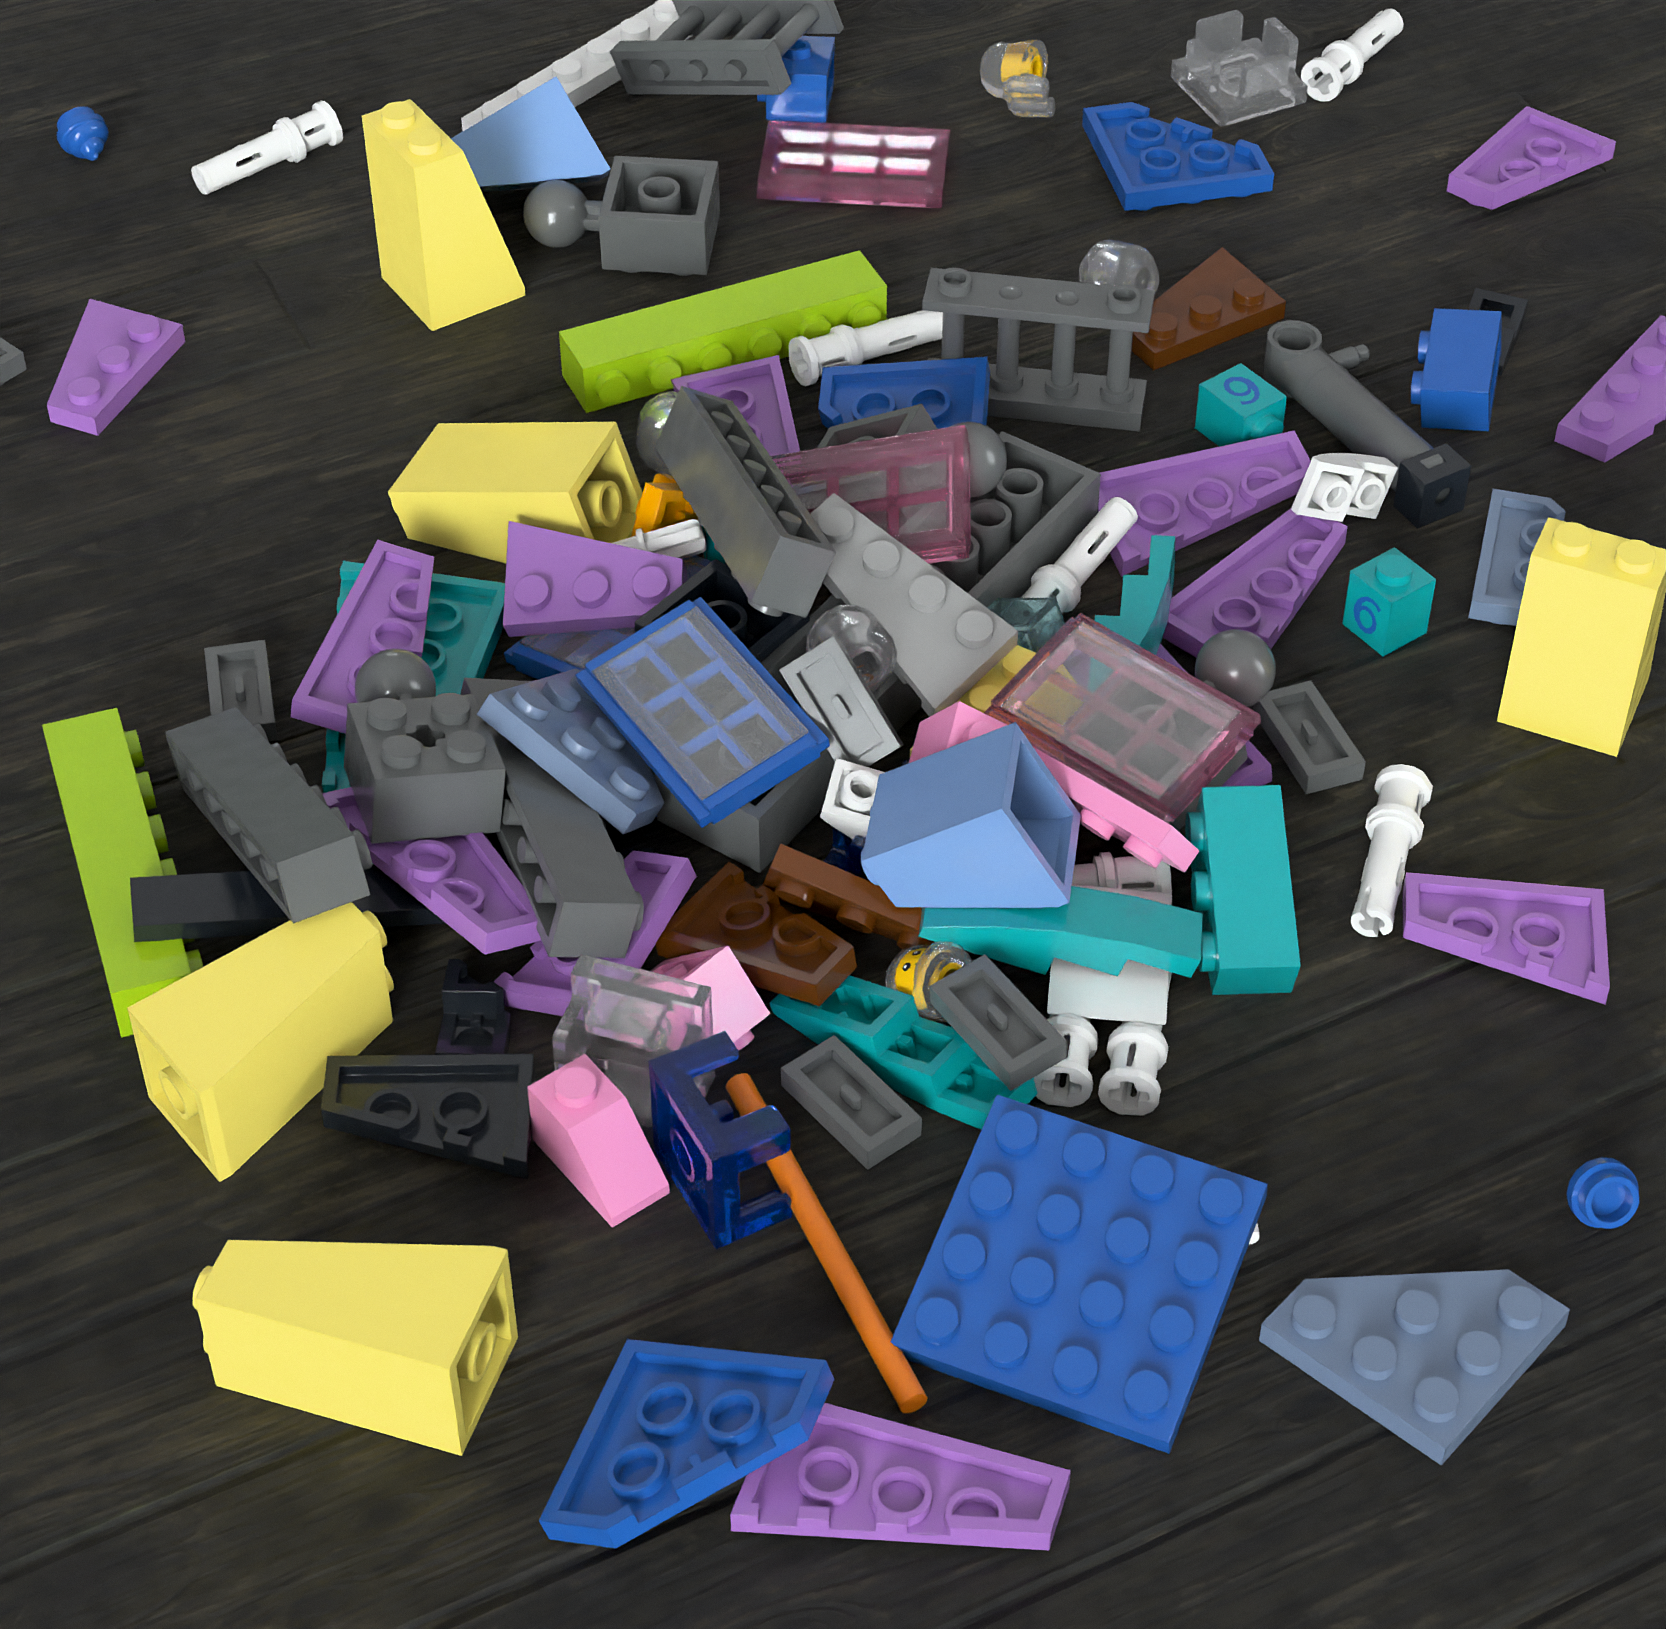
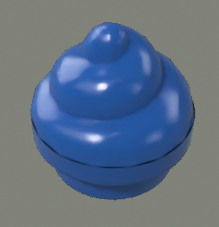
(82, 133)
(1603, 1193)

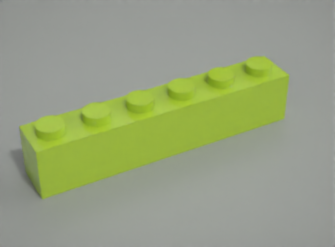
(717, 329)
(111, 844)

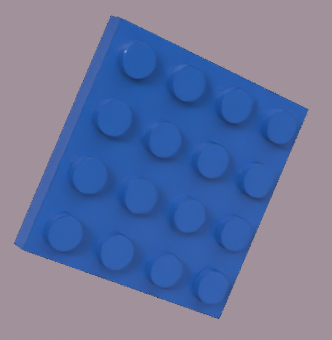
(1081, 1272)

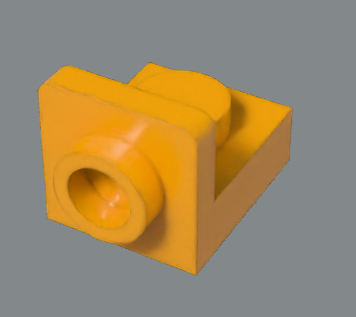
(662, 505)

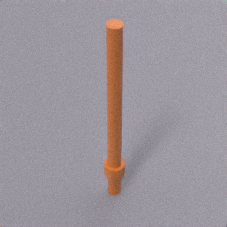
(836, 1262)

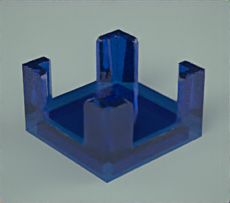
(709, 1148)

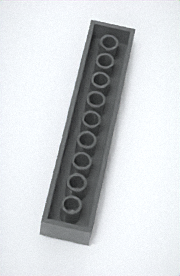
(1013, 533)

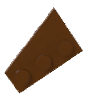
(1205, 310)
(841, 896)
(771, 944)

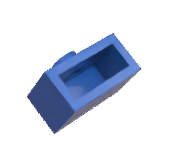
(812, 79)
(1459, 369)

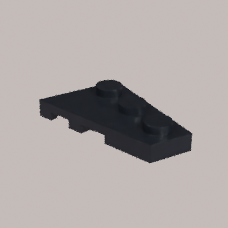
(437, 1105)

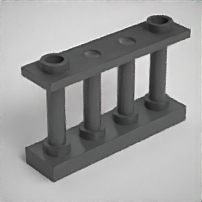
(723, 66)
(1056, 393)

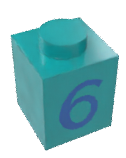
(1239, 407)
(1388, 601)

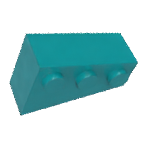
(1243, 890)

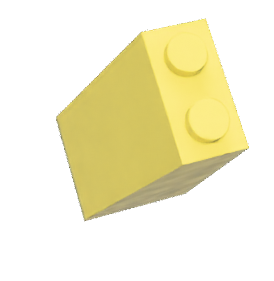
(433, 221)
(532, 473)
(1584, 636)
(252, 1032)
(363, 1331)

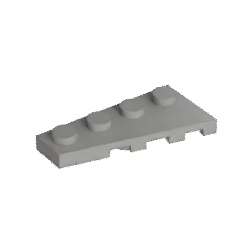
(938, 628)

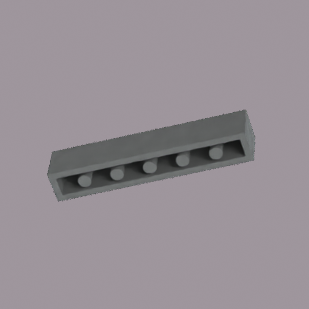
(745, 504)
(270, 814)
(561, 855)

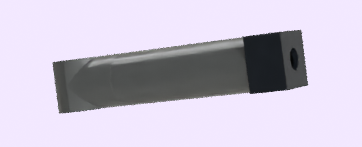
(1428, 479)

